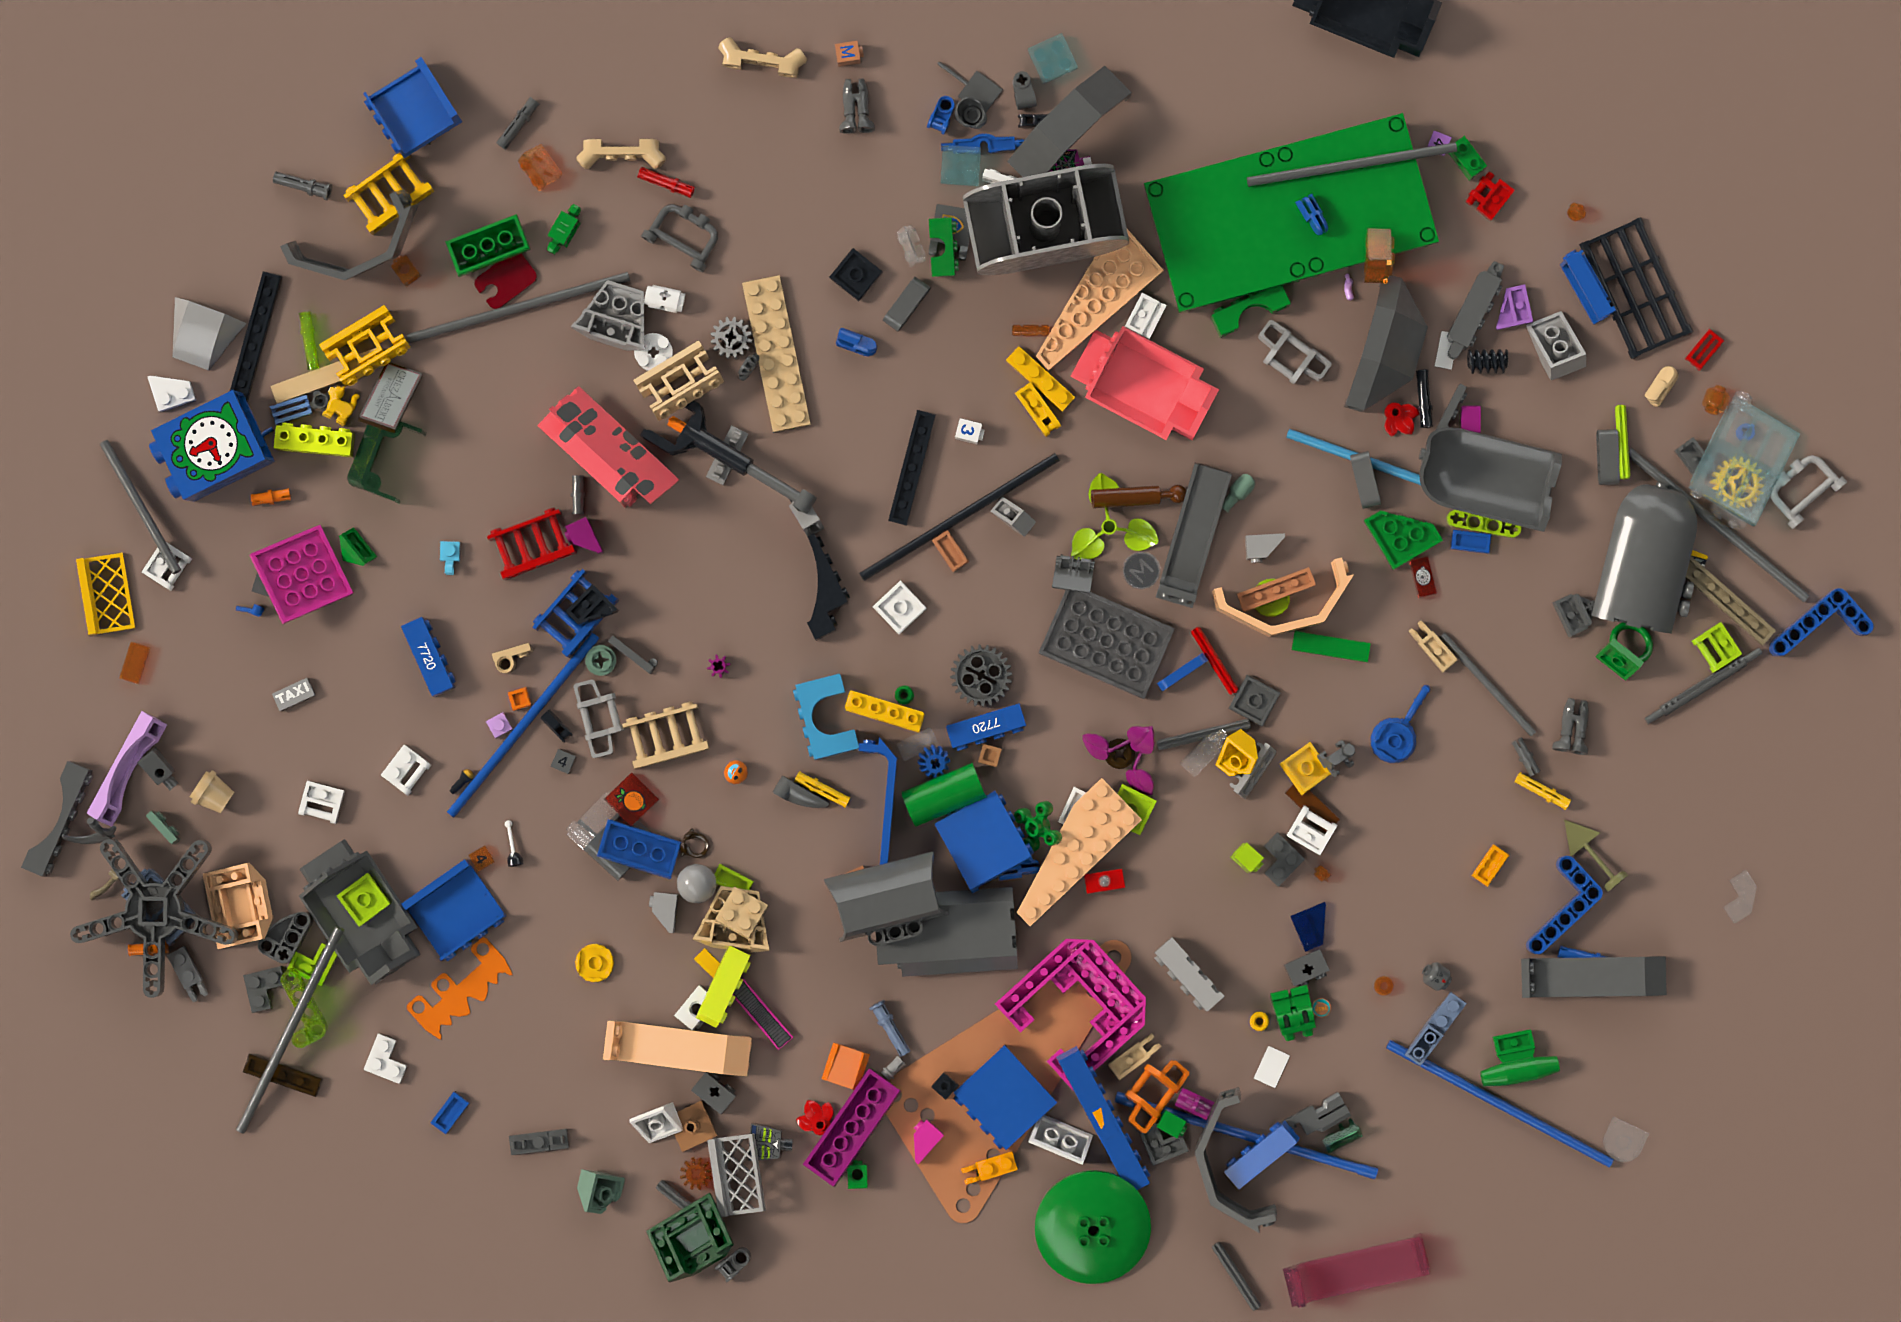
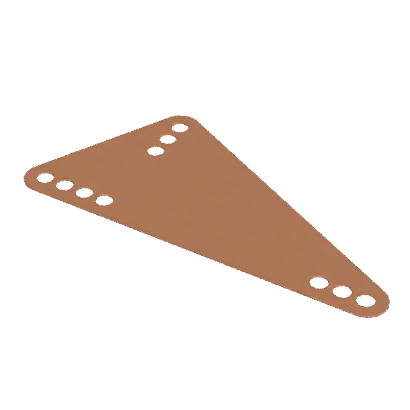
(1059, 1022)

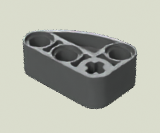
(280, 934)

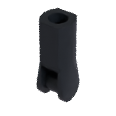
(1037, 118)
(554, 723)

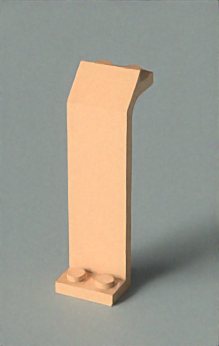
(677, 1048)

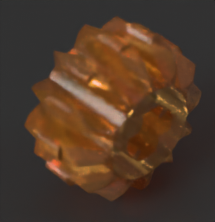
(703, 1174)

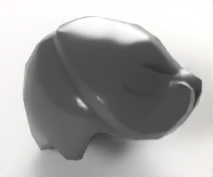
(970, 113)

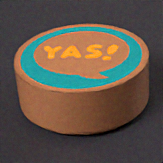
(1321, 1007)

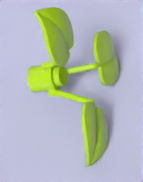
(1088, 545)

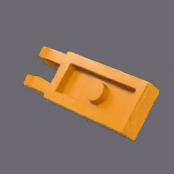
(991, 1167)

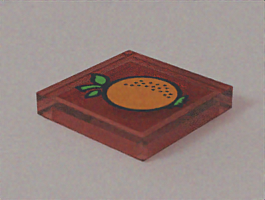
(631, 799)

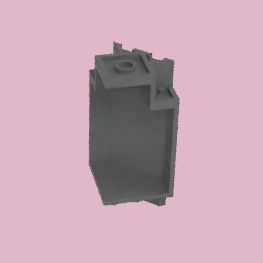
(379, 944)

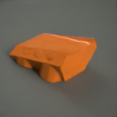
(845, 1066)

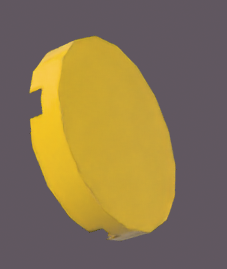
(594, 963)

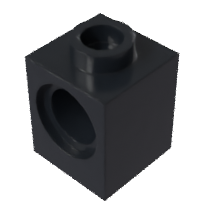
(944, 1085)

